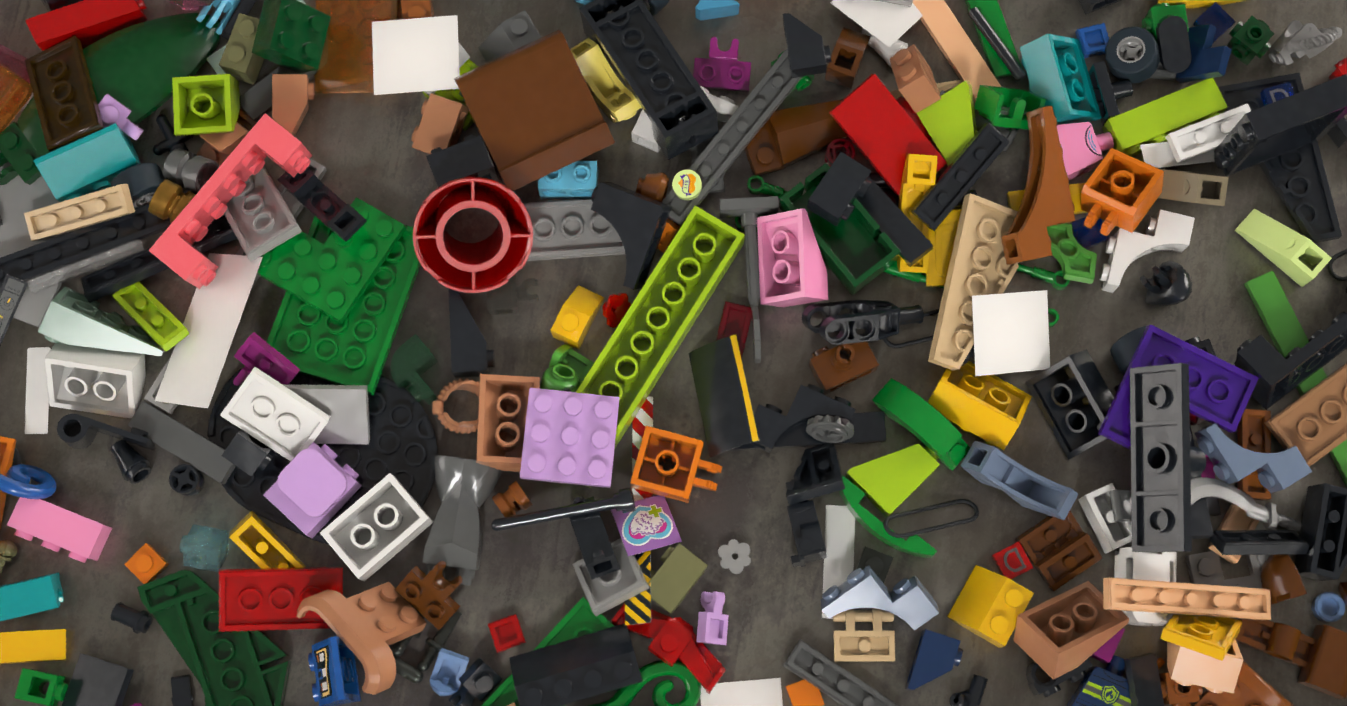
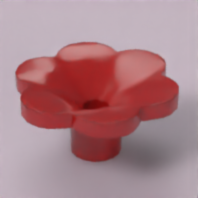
(615, 308)

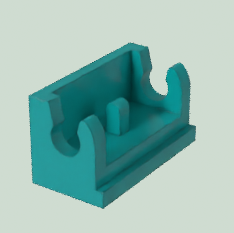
(30, 596)

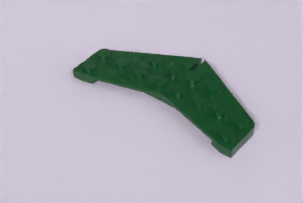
(222, 662)

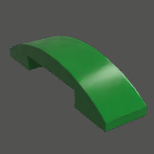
(913, 545)

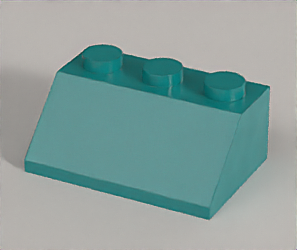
(1061, 77)
(87, 163)

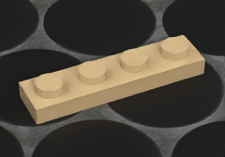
(79, 212)

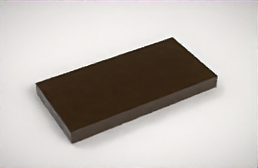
(64, 94)

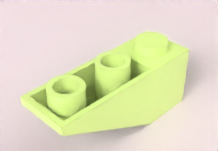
(1284, 247)

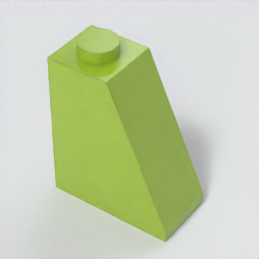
(951, 121)
(894, 476)

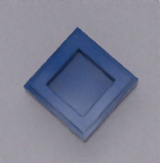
(1092, 40)

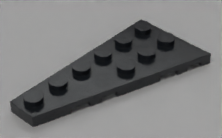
(1295, 175)

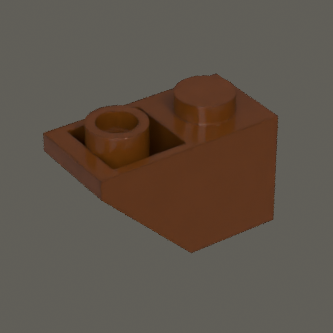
(847, 57)

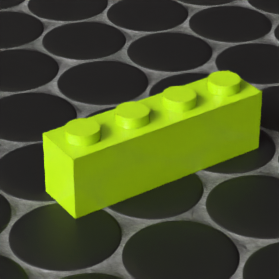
(1165, 115)

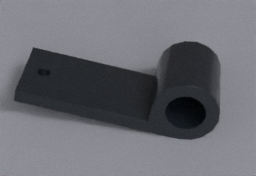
(81, 431)

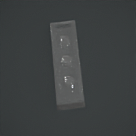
(85, 266)

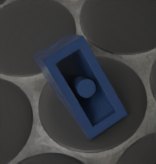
(933, 658)

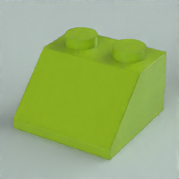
(205, 104)

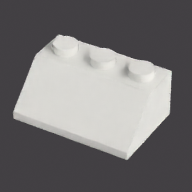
(95, 379)

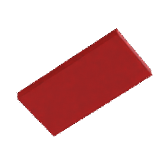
(882, 130)
(272, 596)

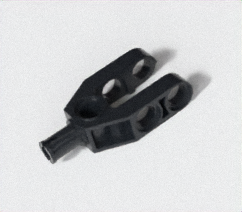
(876, 317)

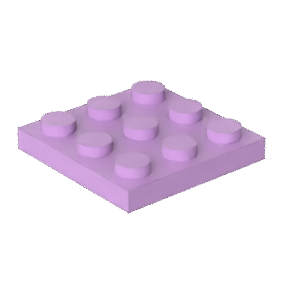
(569, 437)

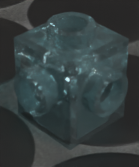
(205, 548)

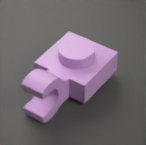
(115, 112)
(712, 623)

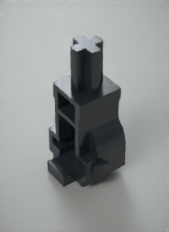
(805, 531)

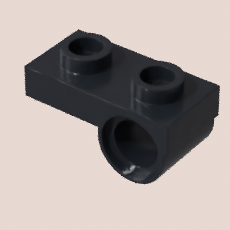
(1052, 686)

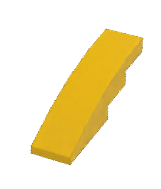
(32, 646)

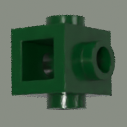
(1250, 39)

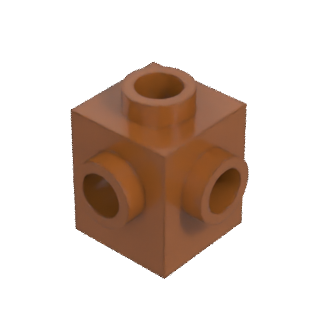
(1173, 696)

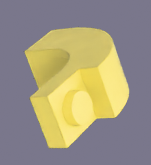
(603, 83)

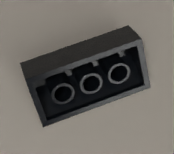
(576, 668)

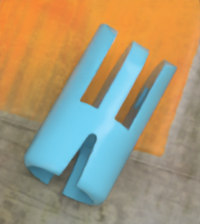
(225, 6)

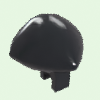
(1168, 284)

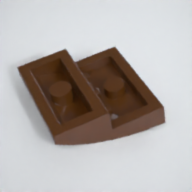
(1059, 549)

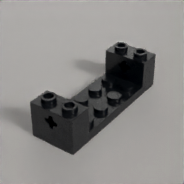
(652, 73)
(1281, 374)

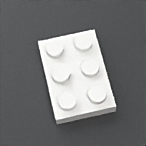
(275, 415)

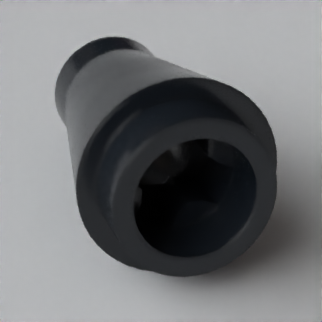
(130, 462)

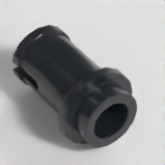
(132, 618)

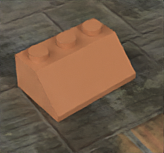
(502, 420)

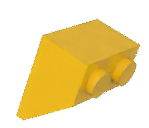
(990, 605)

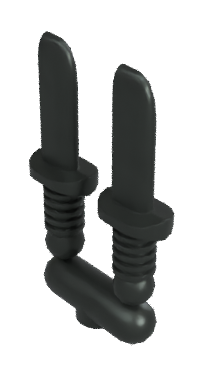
(409, 672)

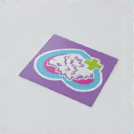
(647, 527)

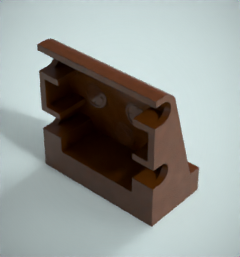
(534, 110)

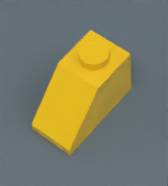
(576, 316)

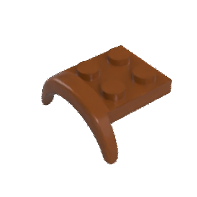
(1249, 691)

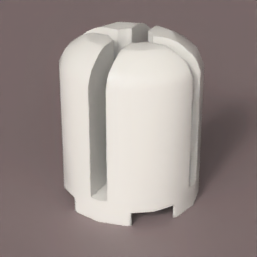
(1145, 567)

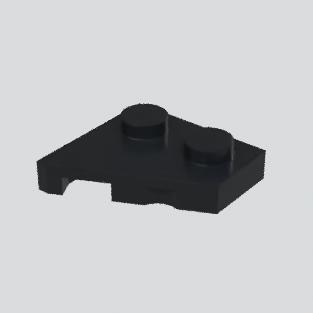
(817, 474)

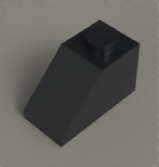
(804, 48)

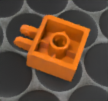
(1120, 192)
(686, 458)

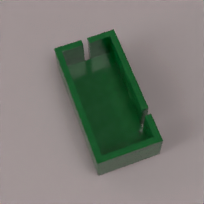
(850, 246)

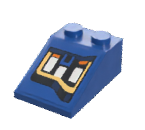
(334, 673)

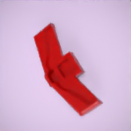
(676, 640)

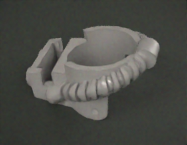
(1302, 40)

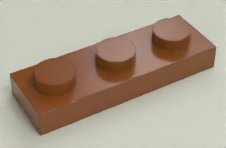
(1254, 436)

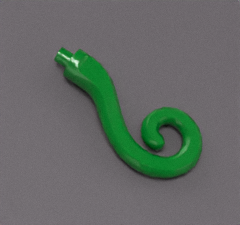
(655, 669)

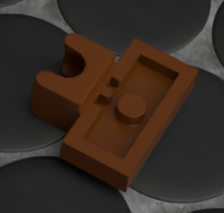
(430, 593)

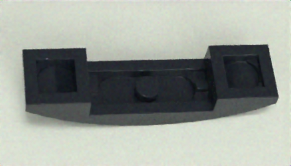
(323, 203)

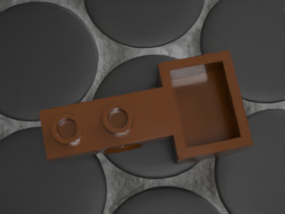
(1320, 656)

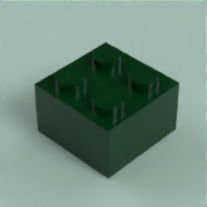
(291, 35)

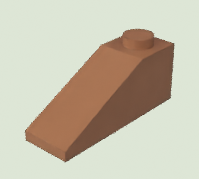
(291, 100)

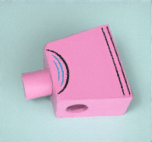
(1082, 147)

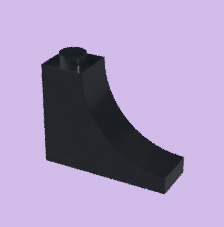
(638, 223)

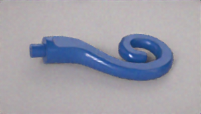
(19, 478)

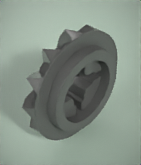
(830, 429)

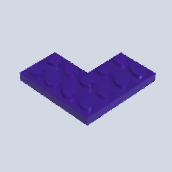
(1215, 387)

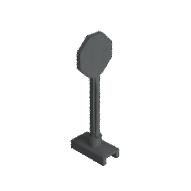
(749, 210)

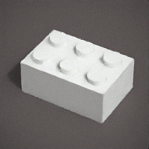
(376, 527)

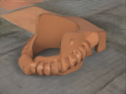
(438, 406)

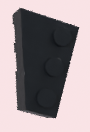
(1325, 532)

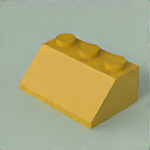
(980, 404)

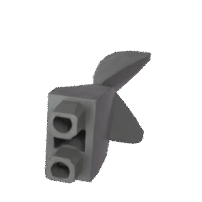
(457, 526)

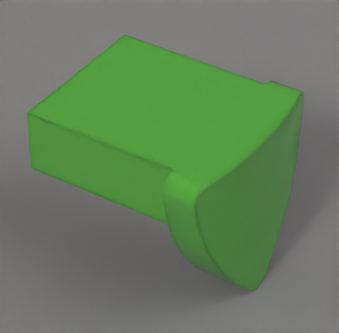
(567, 356)

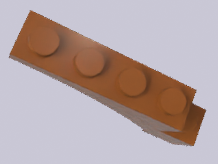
(1046, 193)

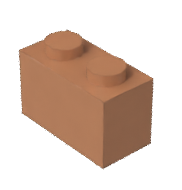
(914, 78)
(440, 124)

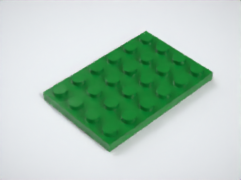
(360, 346)

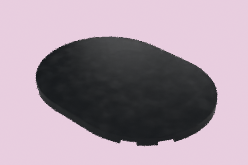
(399, 444)

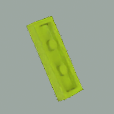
(151, 315)

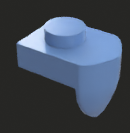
(447, 671)

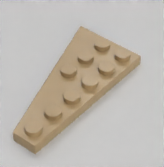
(974, 269)

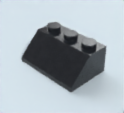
(1073, 402)

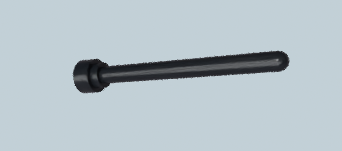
(621, 501)

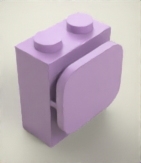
(313, 488)

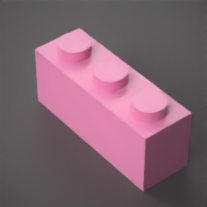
(59, 528)

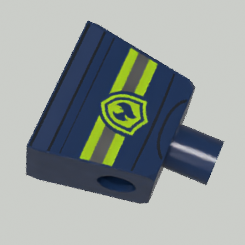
(1103, 686)

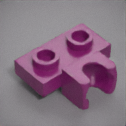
(722, 69)
(260, 354)

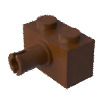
(842, 365)

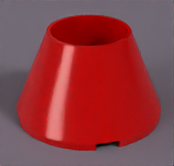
(473, 265)

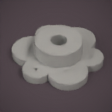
(741, 550)

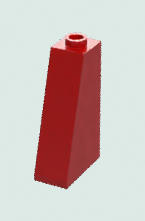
(86, 20)

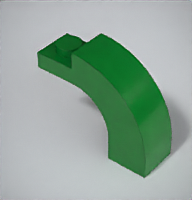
(923, 421)

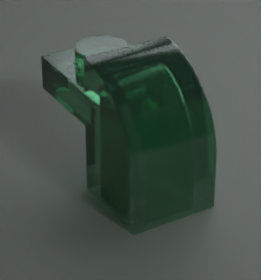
(409, 364)

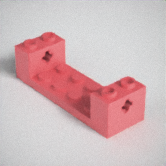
(211, 201)

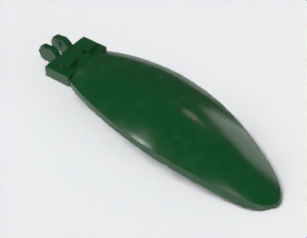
(129, 66)

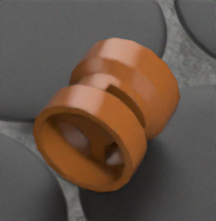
(512, 500)

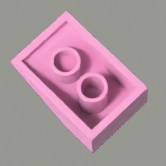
(790, 260)

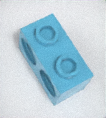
(570, 182)

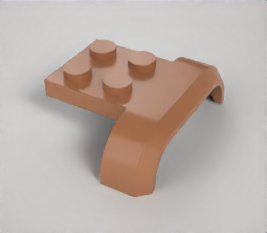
(368, 627)

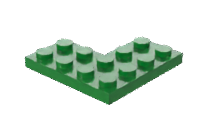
(334, 272)

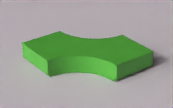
(1076, 262)

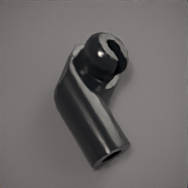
(973, 695)

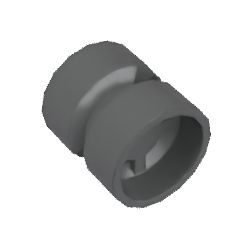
(188, 169)

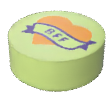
(687, 184)

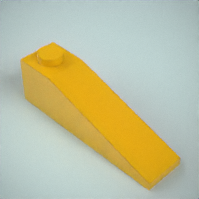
(263, 544)

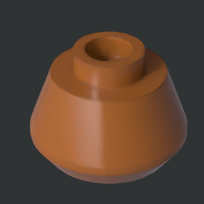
(654, 186)

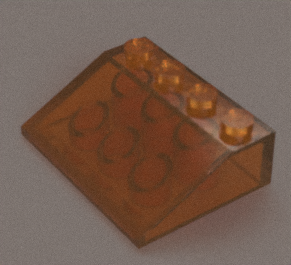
(348, 48)

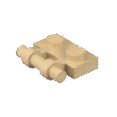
(864, 645)

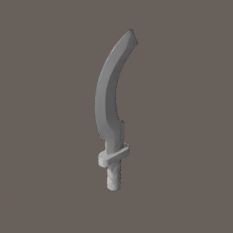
(1210, 487)

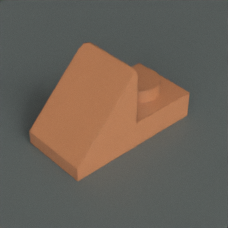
(221, 145)

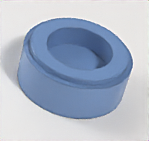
(1328, 607)

